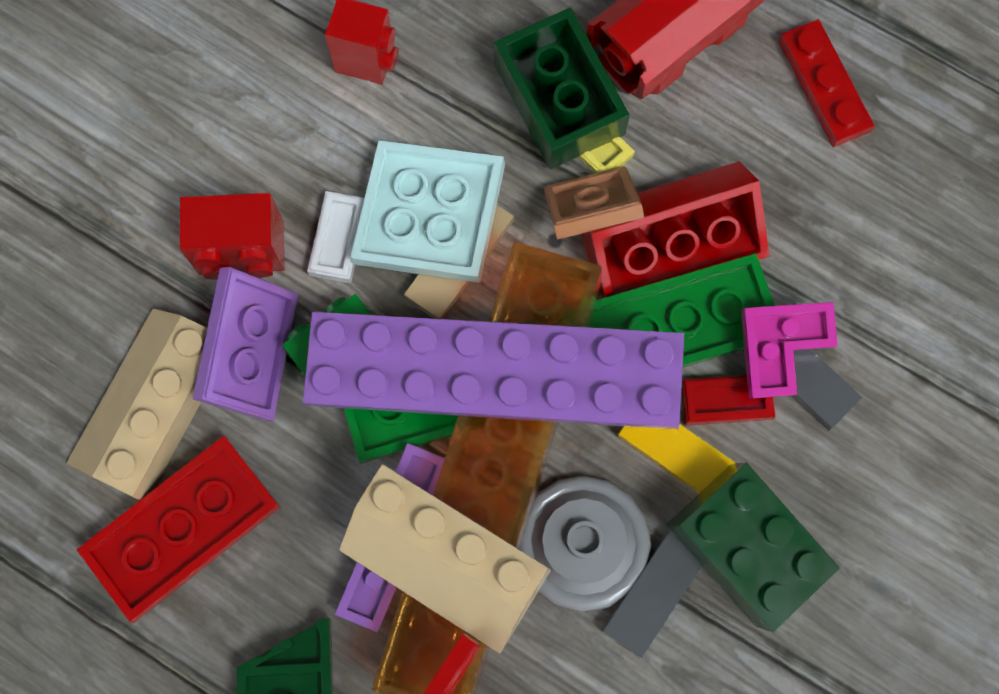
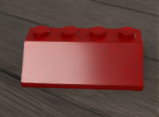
(682, 230)

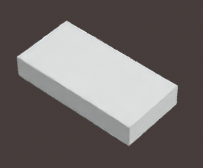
(335, 237)

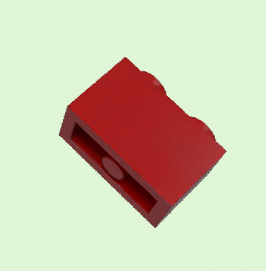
(361, 41)

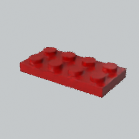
(178, 529)

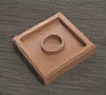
(593, 202)

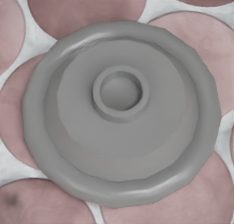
(589, 540)

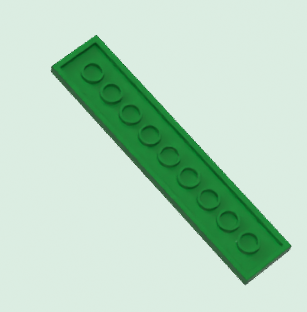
(699, 304)

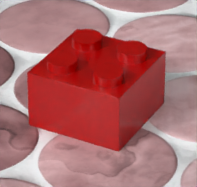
(232, 233)

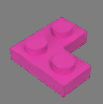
(774, 334)

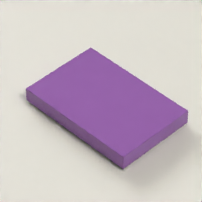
(244, 345)

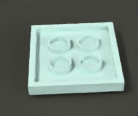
(428, 211)

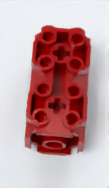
(653, 40)

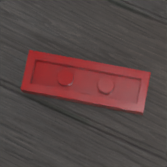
(826, 83)

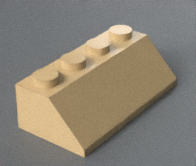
(144, 407)
(442, 558)

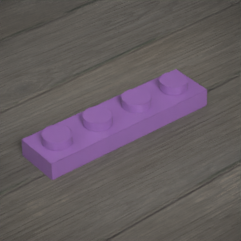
(367, 593)

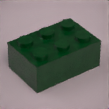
(560, 88)
(753, 546)

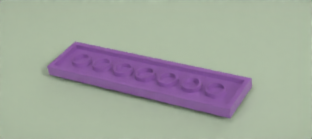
(495, 370)

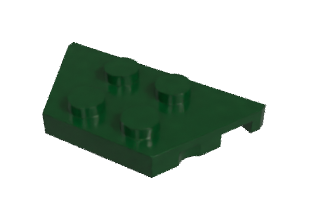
(292, 666)

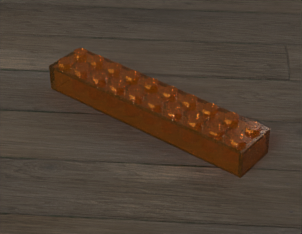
(491, 465)

